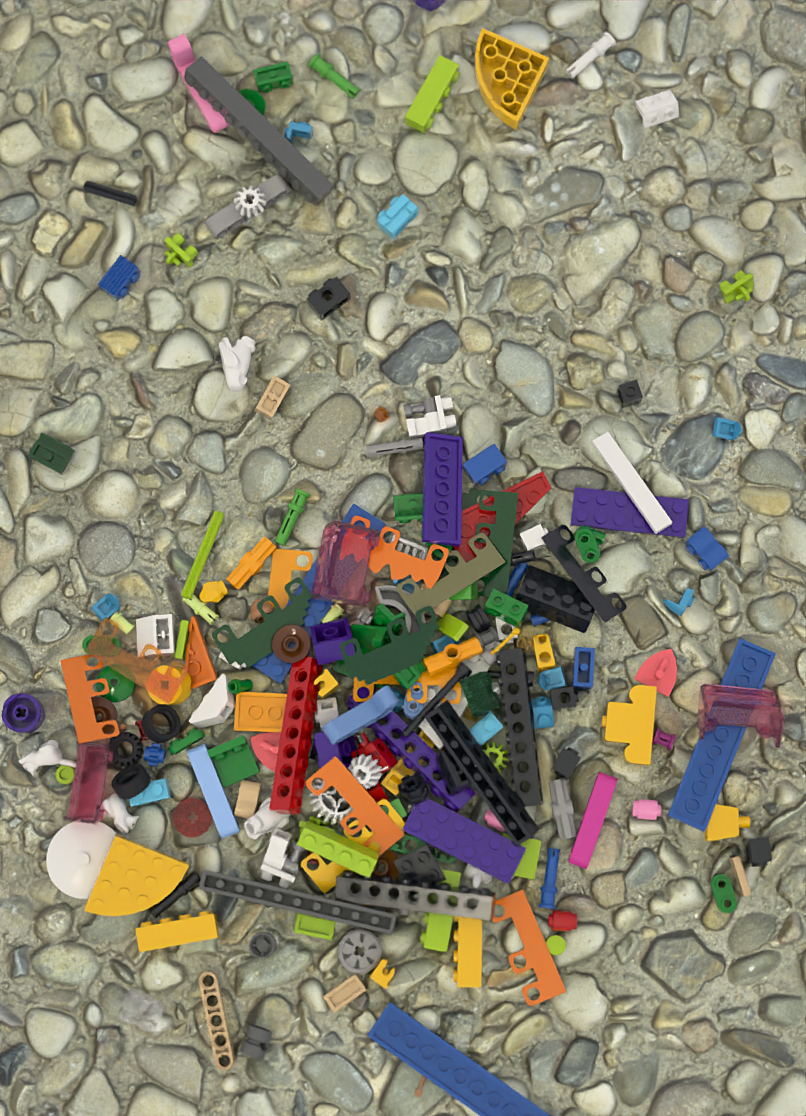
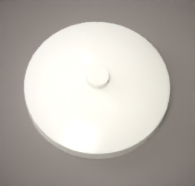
(77, 856)

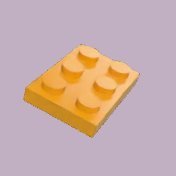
(259, 712)

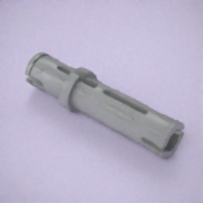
(394, 447)

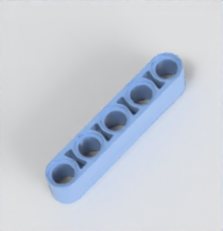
(213, 791)

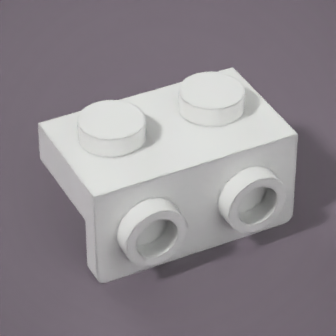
(658, 108)

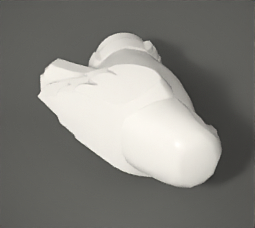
(236, 361)
(265, 821)

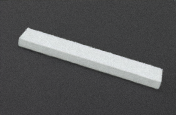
(631, 482)

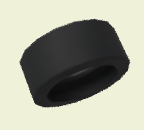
(172, 717)
(131, 781)

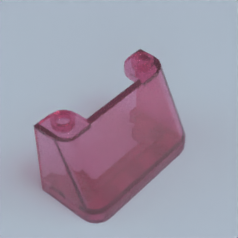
(344, 563)

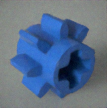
(154, 754)

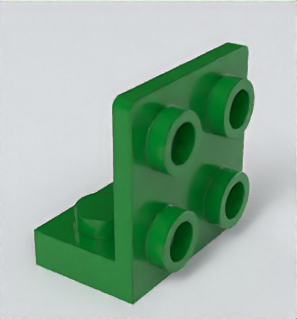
(370, 637)
(233, 761)

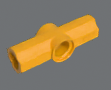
(251, 563)
(462, 651)

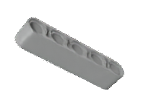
(229, 218)

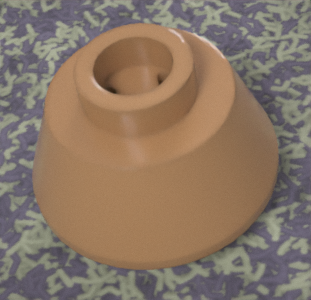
(255, 615)

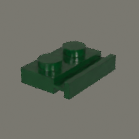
(51, 453)

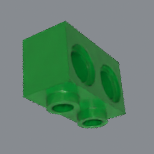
(506, 608)

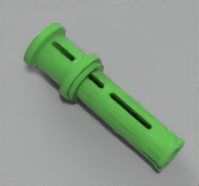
(327, 71)
(295, 508)

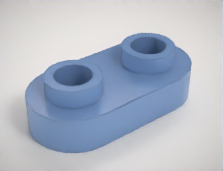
(415, 695)

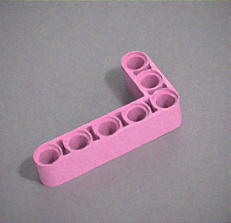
(183, 57)

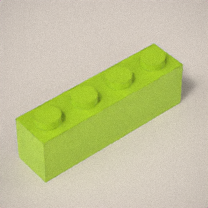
(430, 96)
(338, 849)
(439, 925)

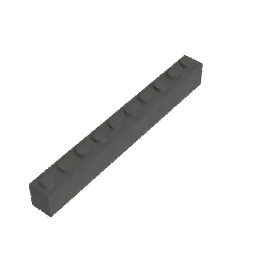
(258, 131)
(298, 901)

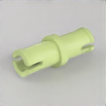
(200, 608)

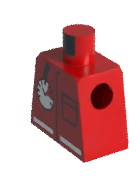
(375, 748)

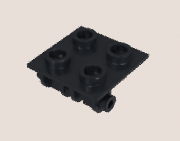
(420, 866)

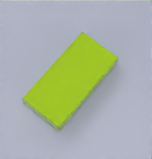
(452, 626)
(182, 640)
(314, 926)

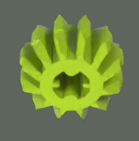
(500, 758)

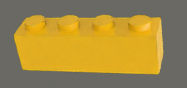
(177, 932)
(468, 953)

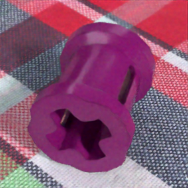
(660, 734)

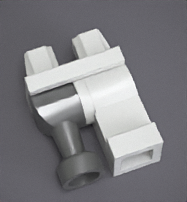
(433, 419)
(278, 862)

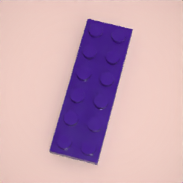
(442, 489)
(617, 512)
(464, 839)

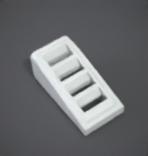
(408, 544)

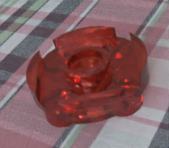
(185, 826)

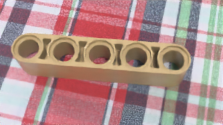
(214, 1030)

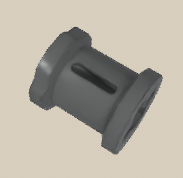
(487, 637)

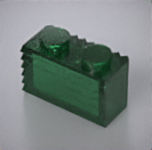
(480, 693)

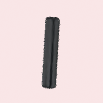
(110, 193)

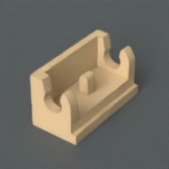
(272, 397)

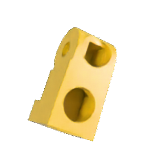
(543, 652)

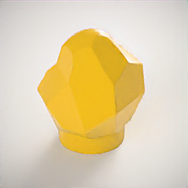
(213, 591)

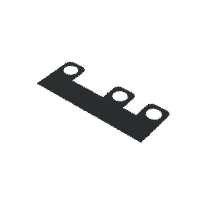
(582, 579)

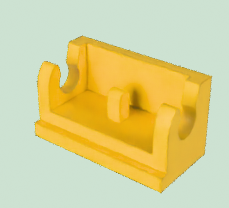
(327, 683)
(381, 976)

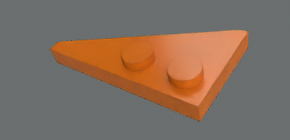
(198, 657)

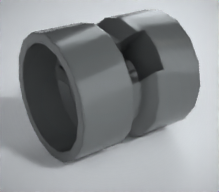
(262, 945)
(256, 1040)

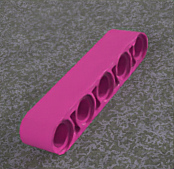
(592, 820)

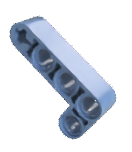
(361, 716)

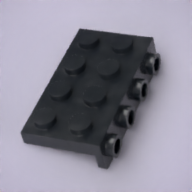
(555, 599)

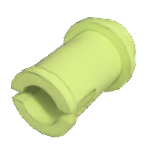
(333, 613)
(124, 624)

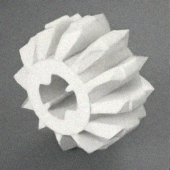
(244, 206)
(365, 770)

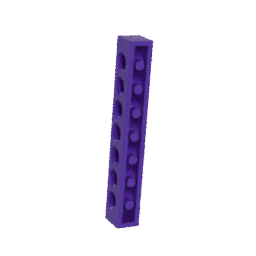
(410, 760)

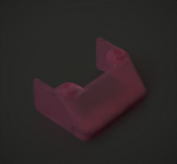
(740, 707)
(89, 783)

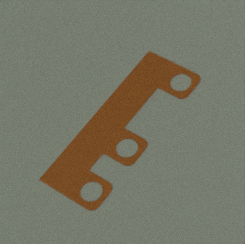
(135, 669)

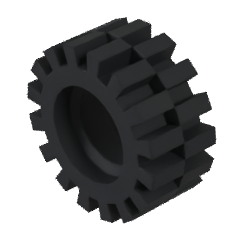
(137, 749)

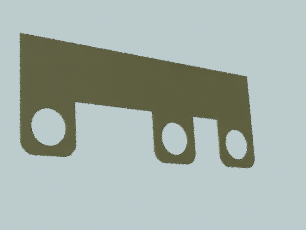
(457, 579)

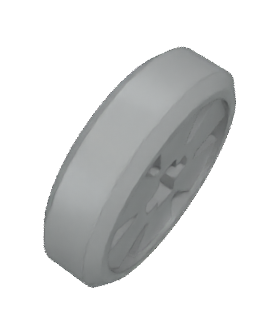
(359, 963)

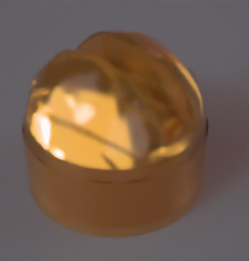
(381, 414)

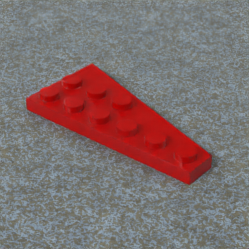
(529, 494)

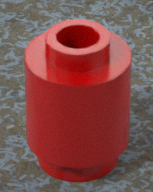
(562, 921)

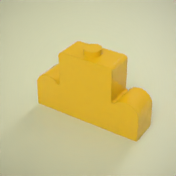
(632, 724)

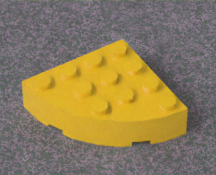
(507, 76)
(133, 878)

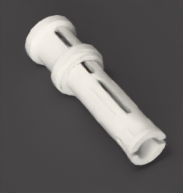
(597, 50)

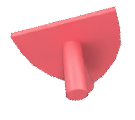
(659, 671)
(266, 748)

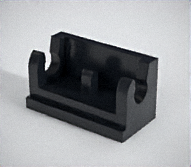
(452, 773)

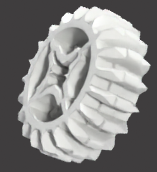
(330, 813)

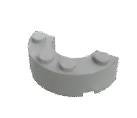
(392, 599)

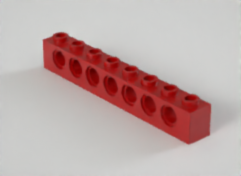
(295, 737)

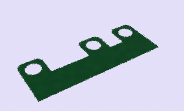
(501, 537)

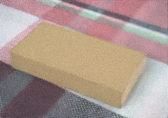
(740, 876)
(344, 993)

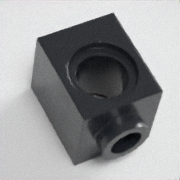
(629, 393)
(557, 704)

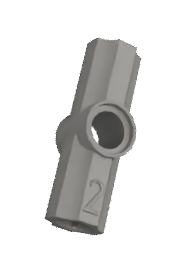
(562, 809)

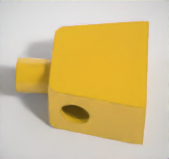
(725, 823)

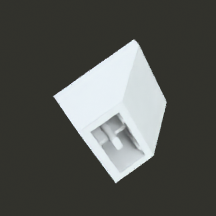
(157, 631)

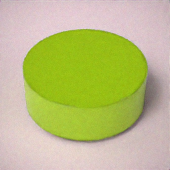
(65, 774)
(556, 945)

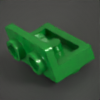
(273, 77)
(408, 507)
(383, 616)

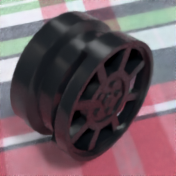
(478, 619)
(413, 788)

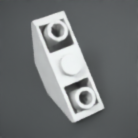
(215, 705)

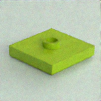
(529, 860)

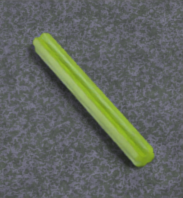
(202, 555)

